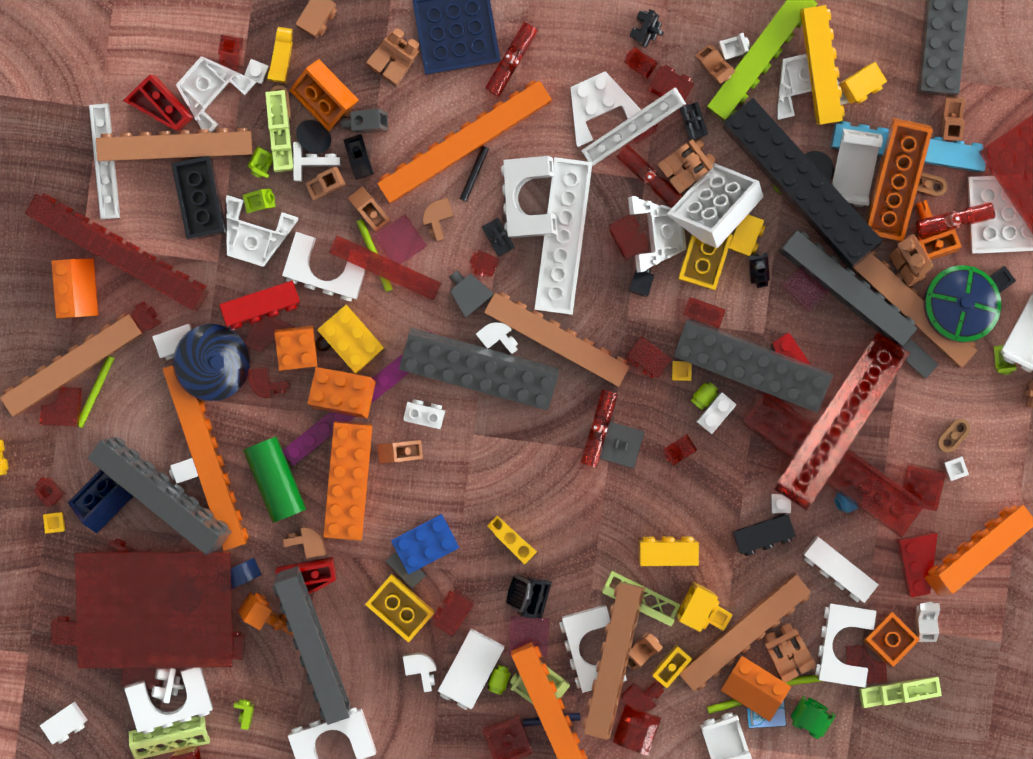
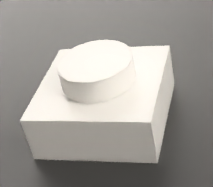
(256, 71)
(956, 468)
(780, 504)

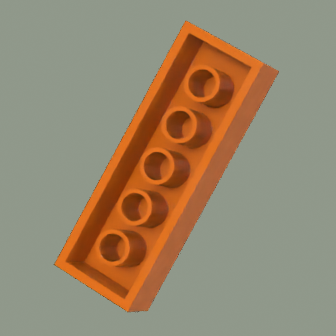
(898, 178)
(347, 480)
(980, 550)

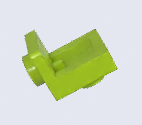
(260, 162)
(1000, 364)

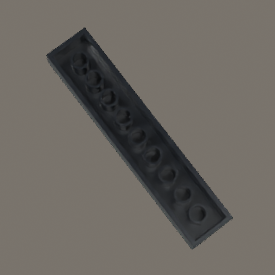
(802, 183)

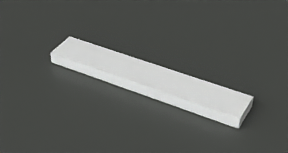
(634, 126)
(104, 170)

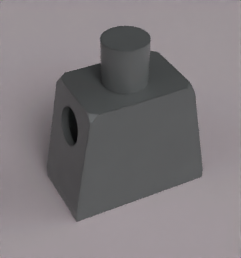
(373, 121)
(469, 292)

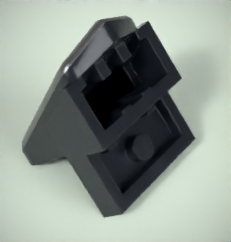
(528, 595)

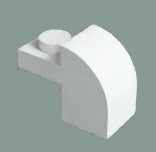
(497, 331)
(927, 622)
(420, 663)

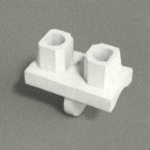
(164, 693)

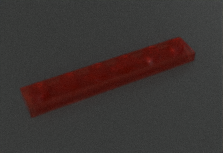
(384, 267)

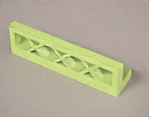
(648, 610)
(168, 736)

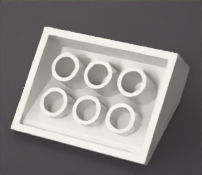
(716, 204)

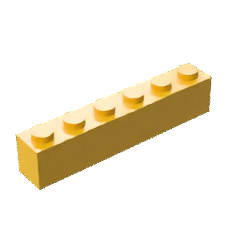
(821, 64)

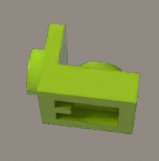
(259, 200)
(245, 717)

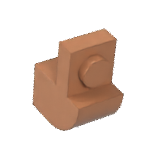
(714, 64)
(952, 118)
(325, 183)
(437, 212)
(310, 538)
(643, 649)

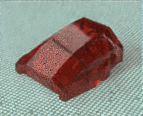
(636, 730)

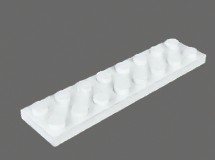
(563, 251)

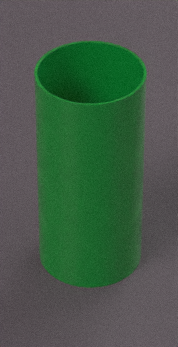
(274, 479)

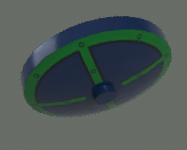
(962, 303)

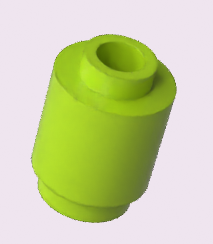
(704, 395)
(499, 679)

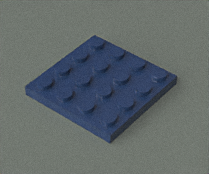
(455, 34)

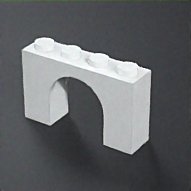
(516, 174)
(298, 269)
(575, 627)
(830, 667)
(148, 716)
(355, 727)

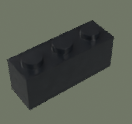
(764, 534)

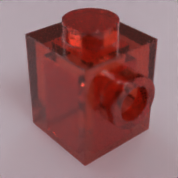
(484, 263)

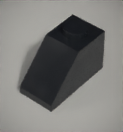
(358, 157)
(641, 283)

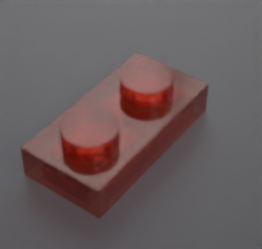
(704, 312)

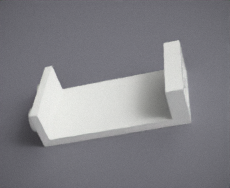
(856, 165)
(1020, 341)
(470, 669)

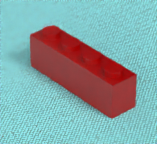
(259, 304)

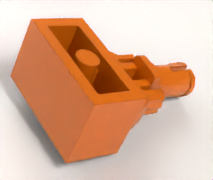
(937, 244)
(256, 612)

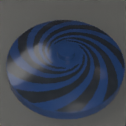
(211, 362)

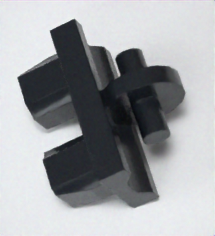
(649, 30)
(693, 121)
(498, 237)
(759, 270)

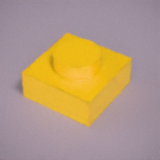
(681, 370)
(54, 522)
(720, 618)

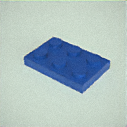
(424, 544)

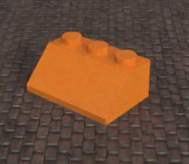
(323, 94)
(74, 288)
(755, 688)

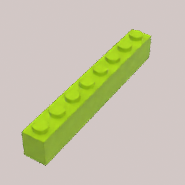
(758, 58)

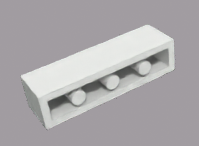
(840, 569)

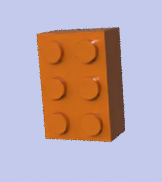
(341, 392)

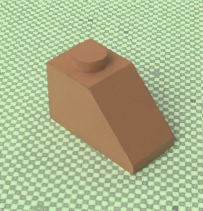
(369, 208)
(400, 451)

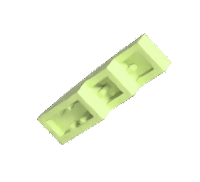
(279, 131)
(900, 692)

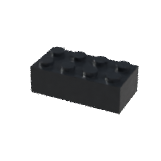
(199, 198)

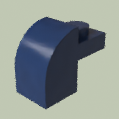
(244, 572)

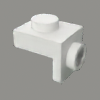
(734, 47)

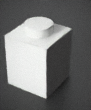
(183, 471)

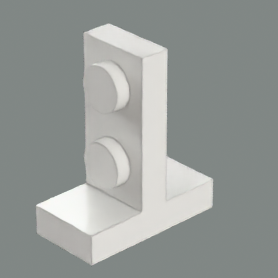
(311, 160)

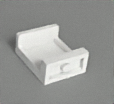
(725, 738)

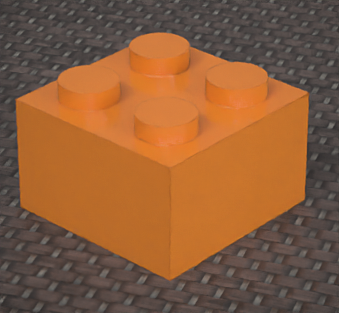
(296, 348)
(891, 639)

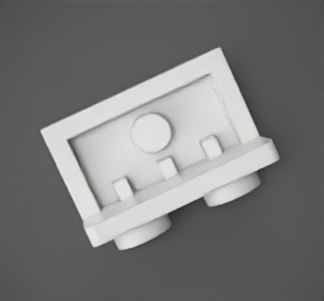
(424, 415)

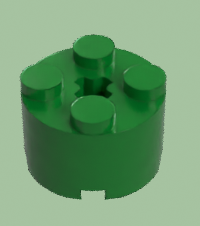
(812, 717)

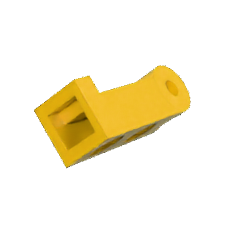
(281, 56)
(512, 540)

